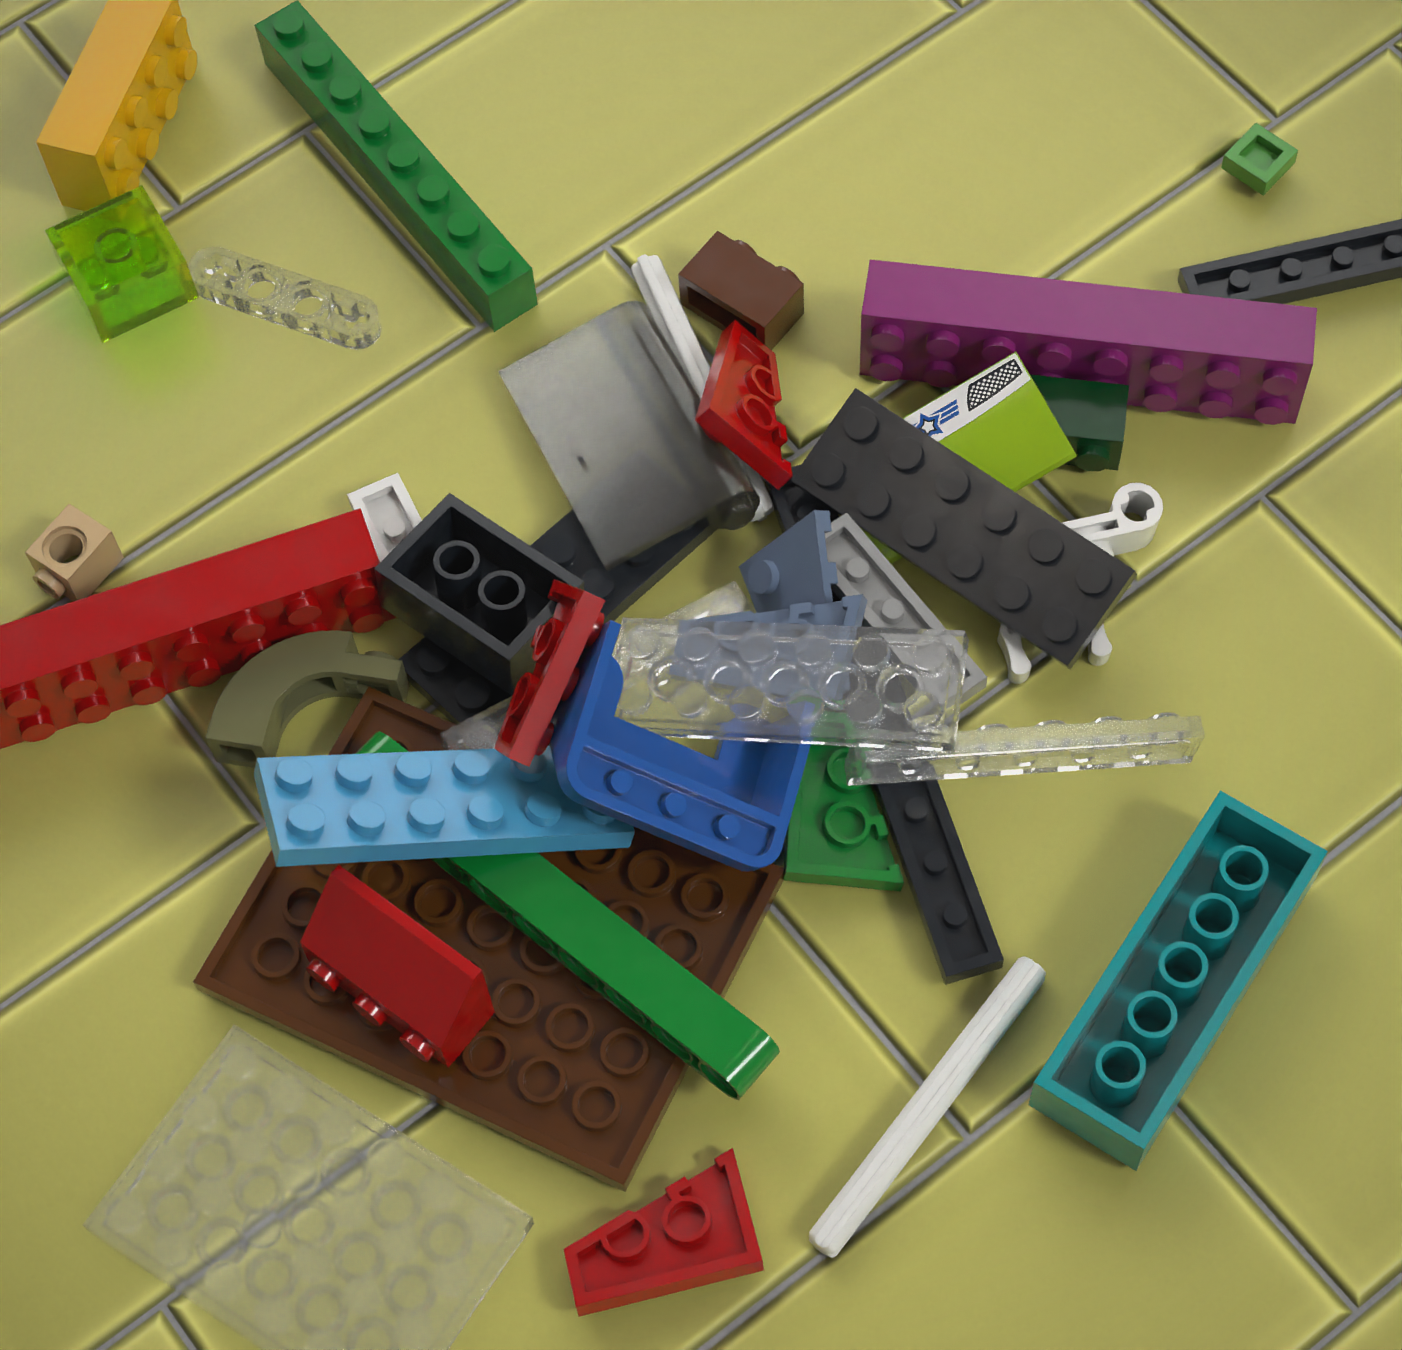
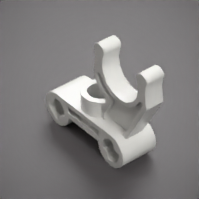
(1114, 535)

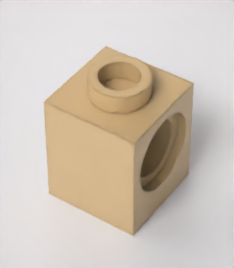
(68, 536)

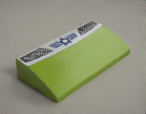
(997, 426)

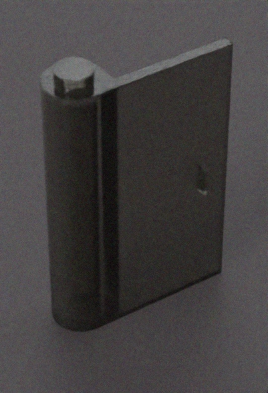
(625, 436)

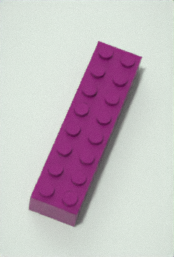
(1165, 345)

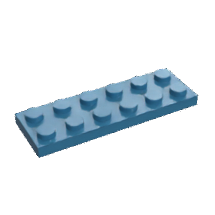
(422, 807)

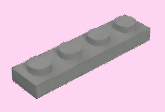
(890, 599)

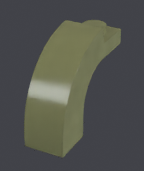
(286, 680)

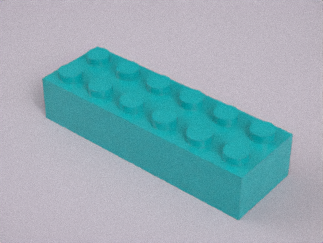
(1176, 980)

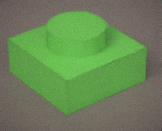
(1259, 159)

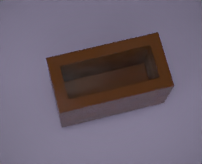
(734, 283)

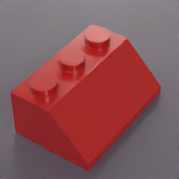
(395, 970)

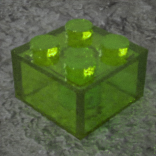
(122, 263)

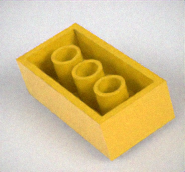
(117, 101)

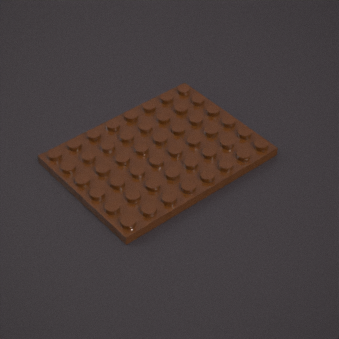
(555, 1055)

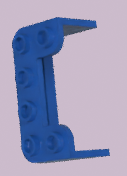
(716, 806)

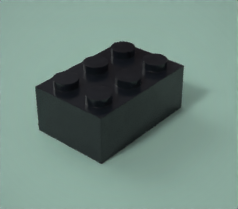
(472, 590)

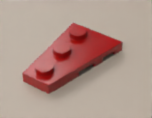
(741, 404)
(556, 650)
(674, 1244)

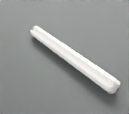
(675, 326)
(926, 1107)

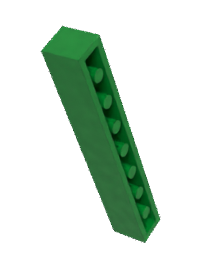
(397, 166)

